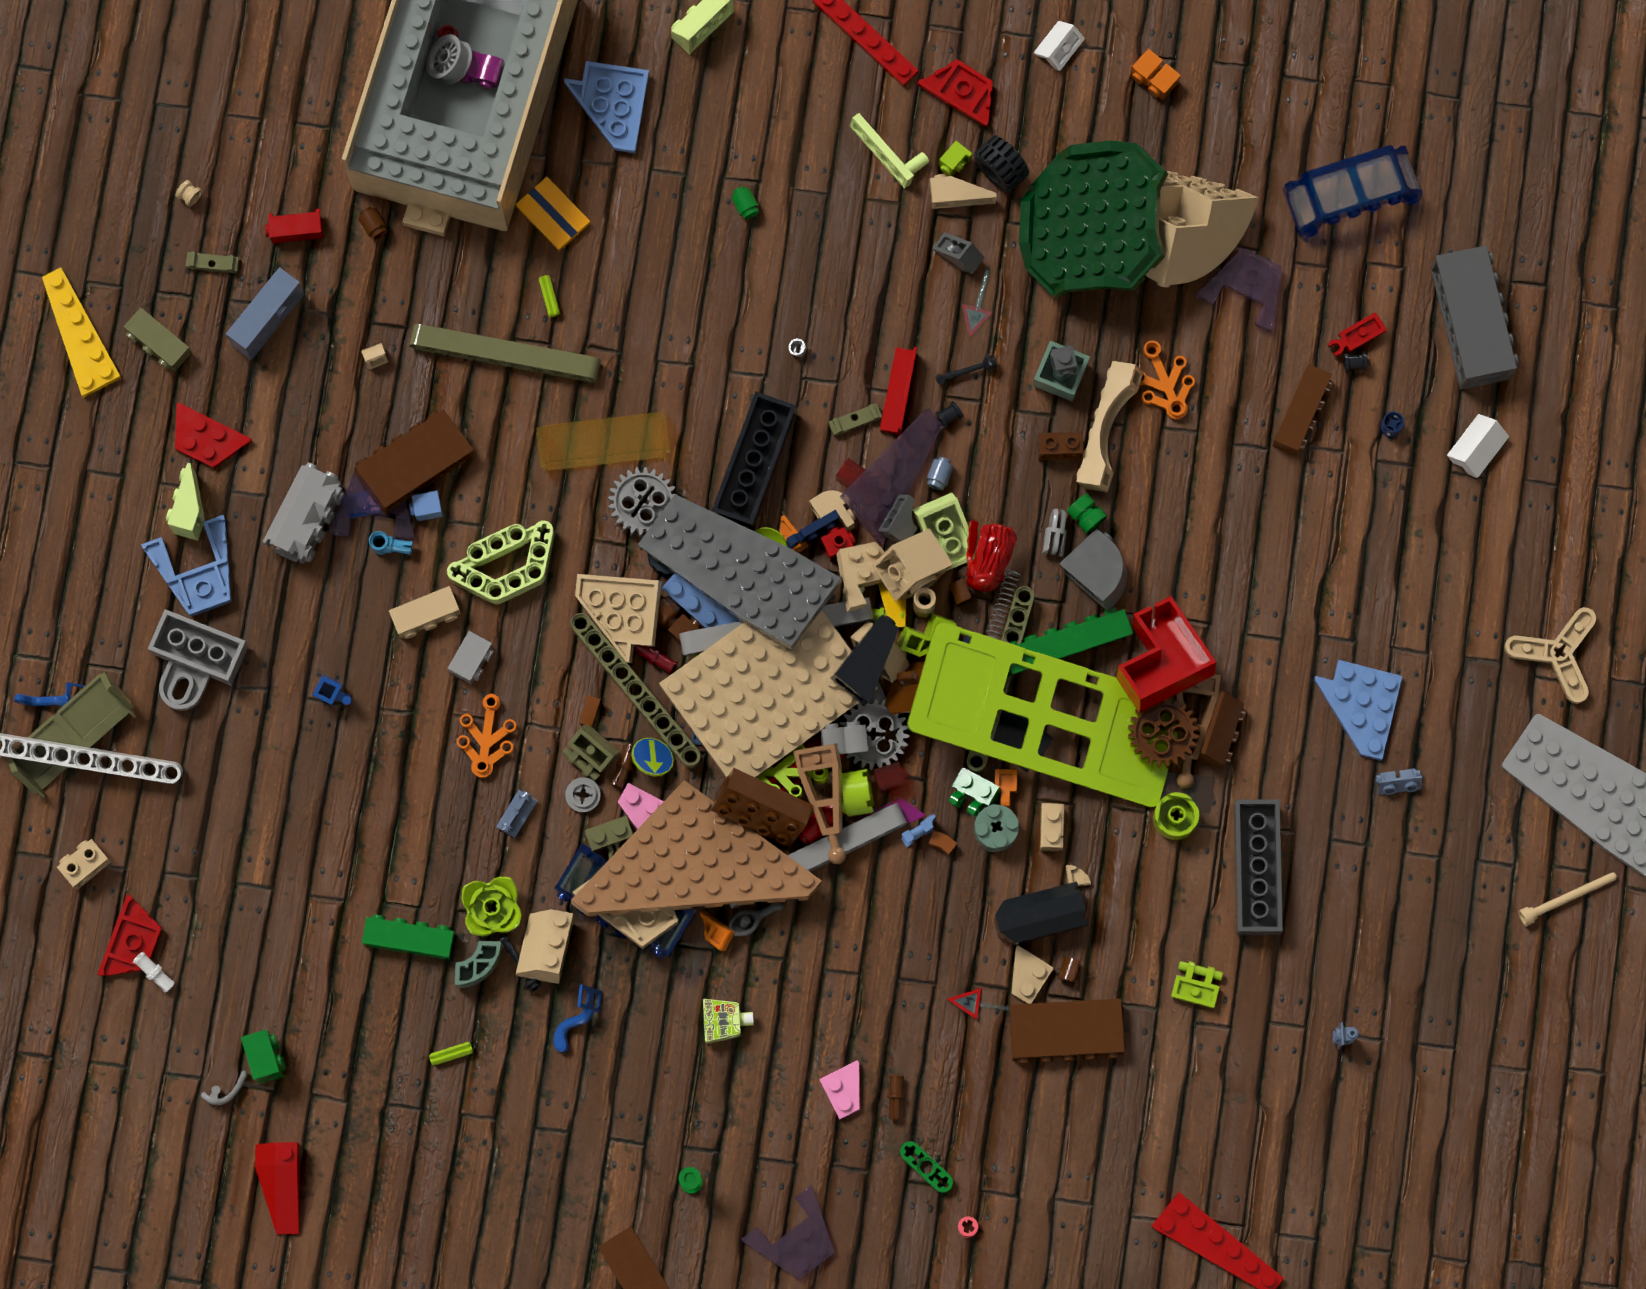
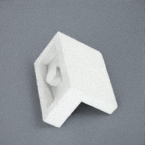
(1060, 44)

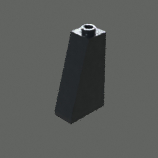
(866, 661)

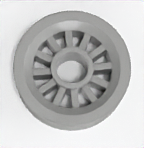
(449, 59)

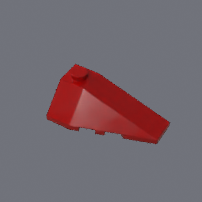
(279, 1177)

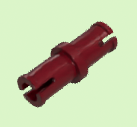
(656, 658)

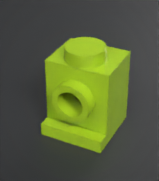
(954, 159)

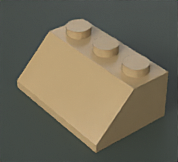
(545, 945)

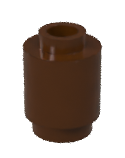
(373, 223)

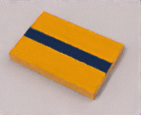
(553, 213)

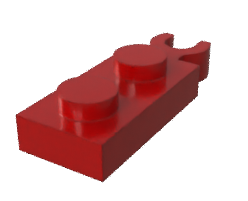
(1358, 334)

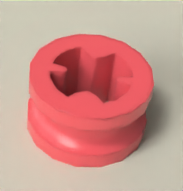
(961, 1228)

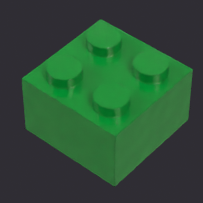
(263, 1056)

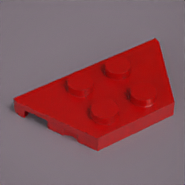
(961, 89)
(205, 438)
(132, 934)

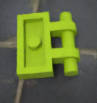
(1193, 990)

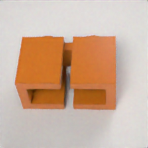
(1162, 82)

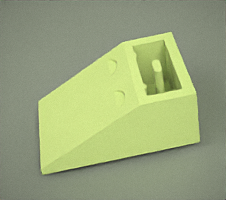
(187, 513)

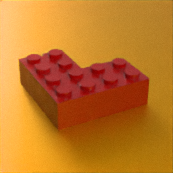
(1173, 659)

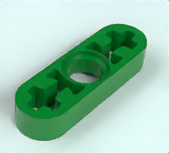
(910, 1159)

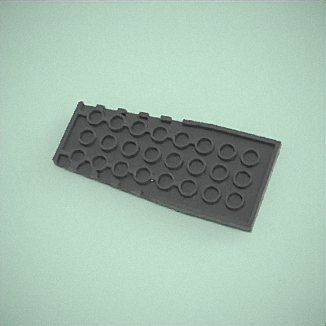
(741, 569)

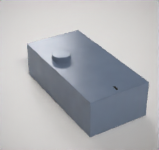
(265, 313)

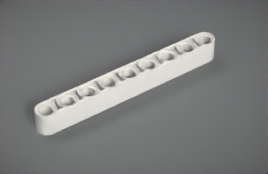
(95, 758)

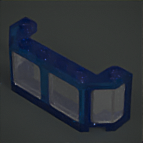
(1351, 188)

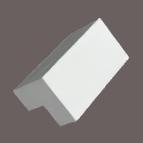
(1478, 445)

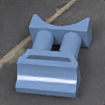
(924, 828)

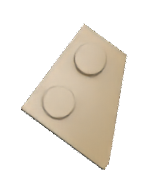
(1028, 975)

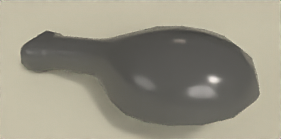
(747, 921)

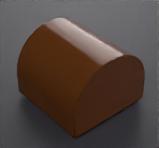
(960, 592)
(1069, 970)

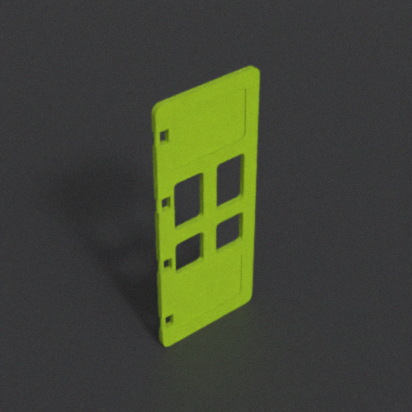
(964, 691)

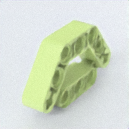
(489, 554)

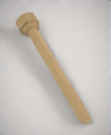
(1529, 915)

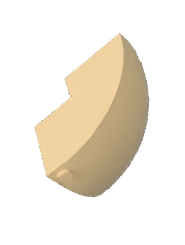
(1198, 227)

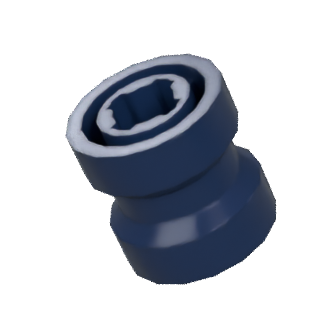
(1392, 420)

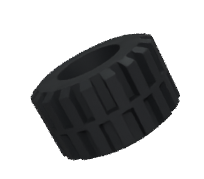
(1001, 163)

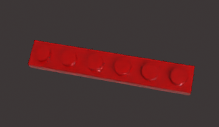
(868, 39)

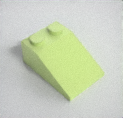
(947, 524)

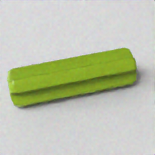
(549, 296)
(451, 1053)

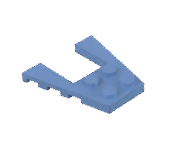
(203, 586)

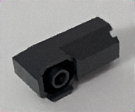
(1040, 914)

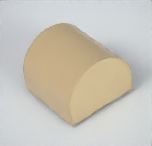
(374, 356)

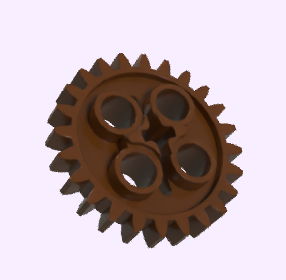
(1175, 747)

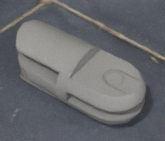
(1055, 531)

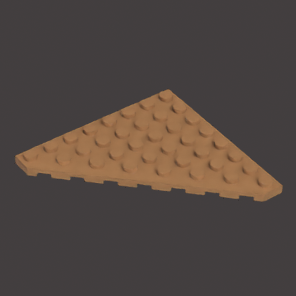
(690, 860)

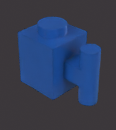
(329, 690)

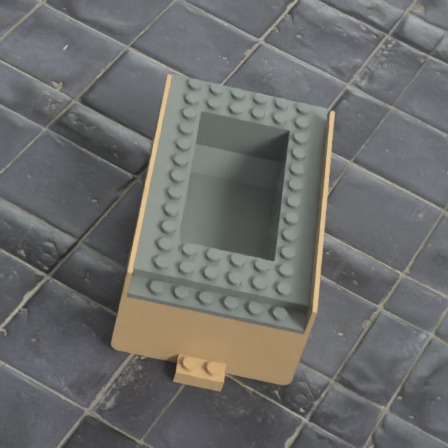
(456, 144)

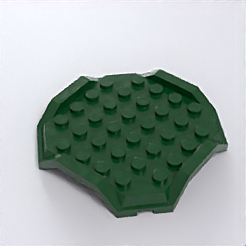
(1093, 218)

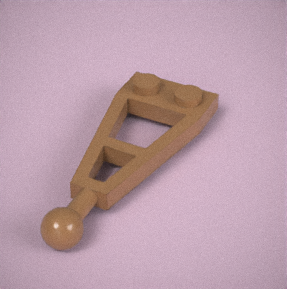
(1209, 688)
(820, 758)

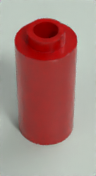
(812, 831)

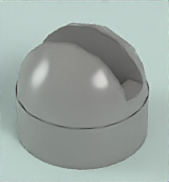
(793, 347)

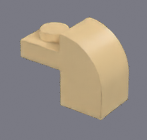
(830, 501)

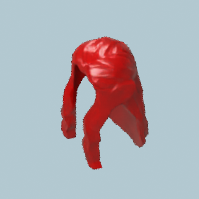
(991, 556)

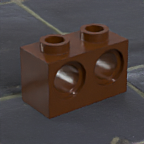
(1060, 446)

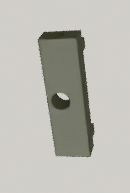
(202, 261)
(845, 423)

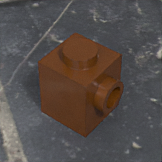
(683, 625)

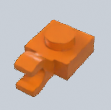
(1007, 781)

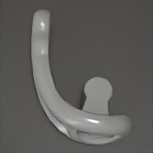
(213, 1098)

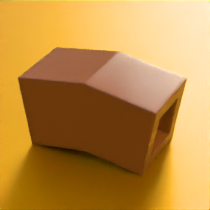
(942, 842)

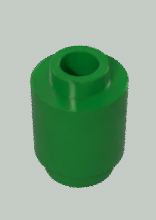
(745, 202)

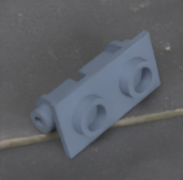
(1409, 781)
(517, 813)
(1344, 1035)

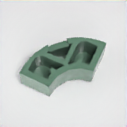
(479, 965)

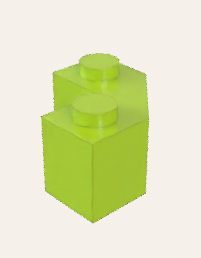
(918, 642)

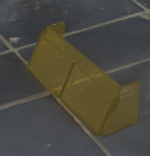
(603, 441)

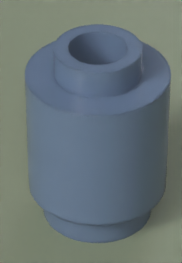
(939, 473)

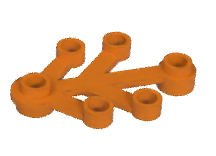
(1166, 384)
(486, 739)

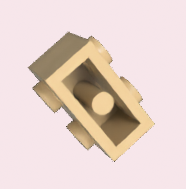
(85, 866)

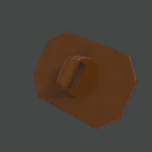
(903, 689)

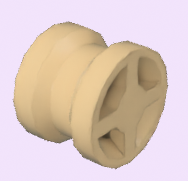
(188, 193)

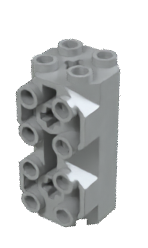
(304, 513)

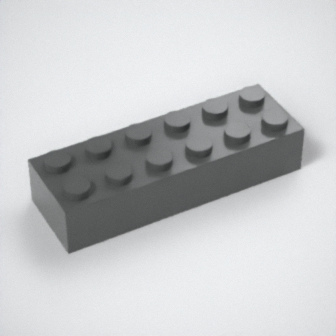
(1257, 867)

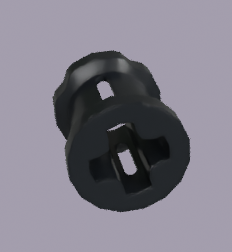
(1355, 362)
(949, 414)

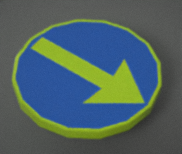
(652, 757)

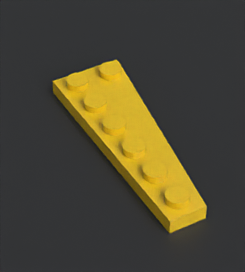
(84, 348)

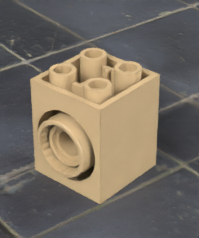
(912, 565)

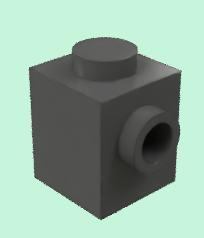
(1063, 361)

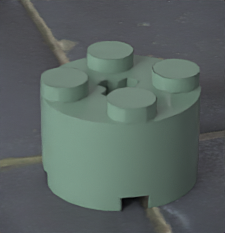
(994, 816)

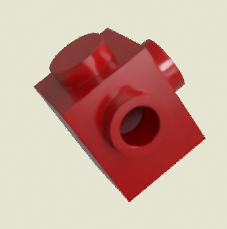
(836, 540)

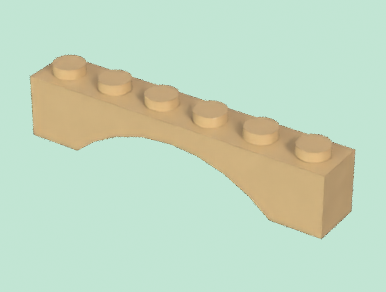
(1121, 385)

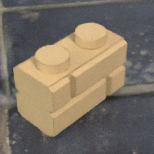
(1051, 827)

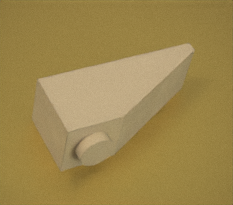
(954, 192)

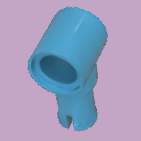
(391, 544)

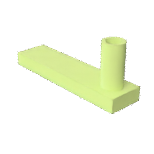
(888, 158)

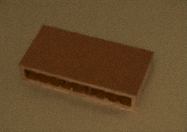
(413, 461)
(1066, 1030)

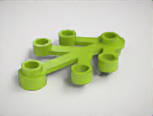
(783, 771)

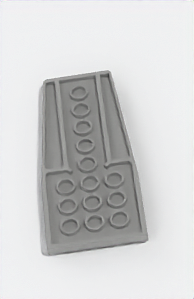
(1585, 787)

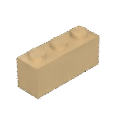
(425, 613)

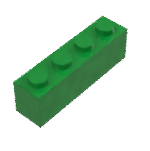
(408, 938)

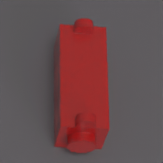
(294, 227)

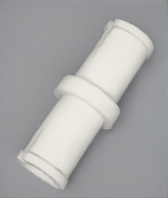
(153, 972)

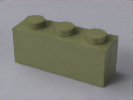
(157, 340)

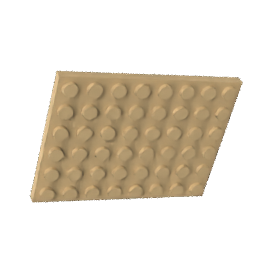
(759, 698)

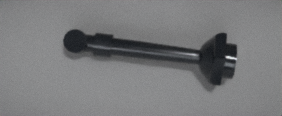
(989, 364)
(530, 984)

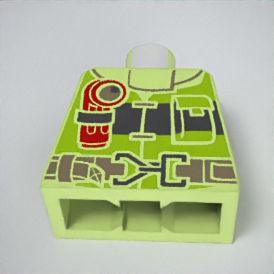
(723, 1020)

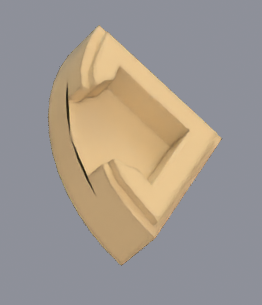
(1076, 874)

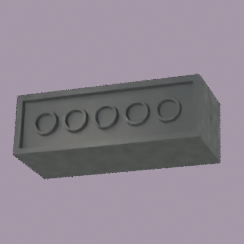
(1474, 317)

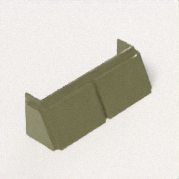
(76, 723)

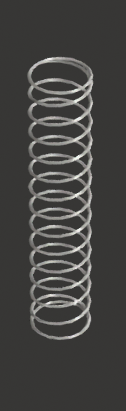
(1003, 604)

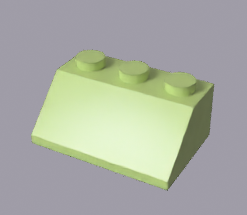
(700, 23)

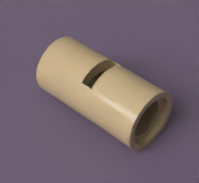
(924, 594)

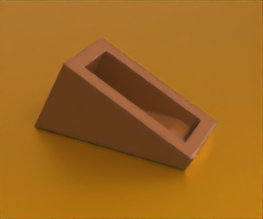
(590, 710)

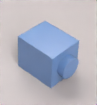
(426, 506)

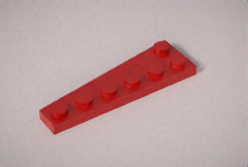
(1201, 1234)

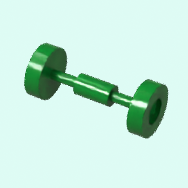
(690, 1180)

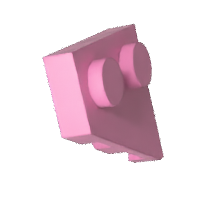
(638, 804)
(843, 1089)

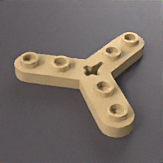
(1543, 651)

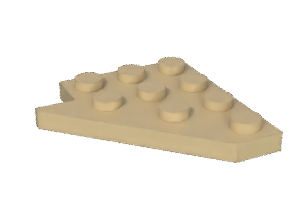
(622, 609)

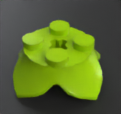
(477, 897)

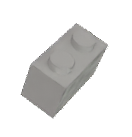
(471, 658)

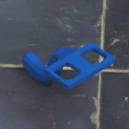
(46, 701)
(560, 1035)

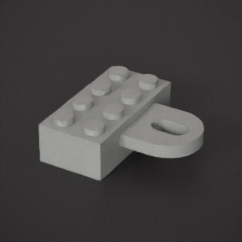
(194, 654)

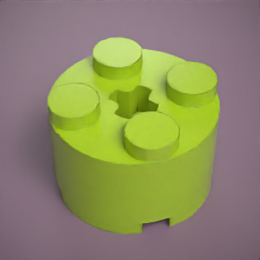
(857, 793)
(1186, 810)

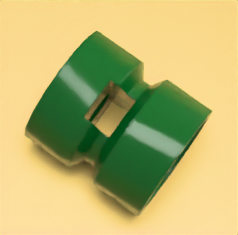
(1086, 512)

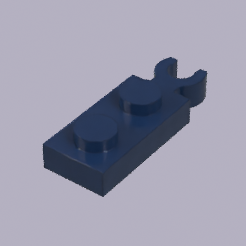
(813, 530)

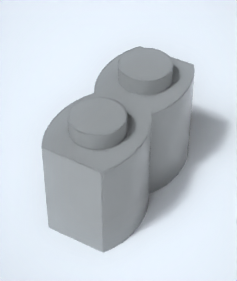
(849, 738)

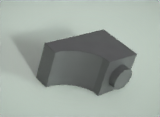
(959, 252)
(898, 522)

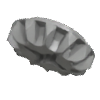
(575, 787)

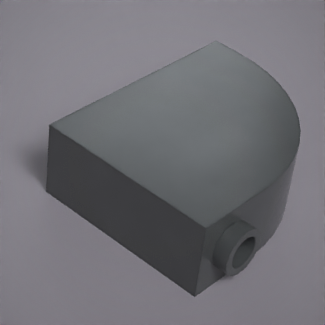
(1097, 569)

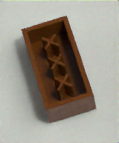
(761, 807)

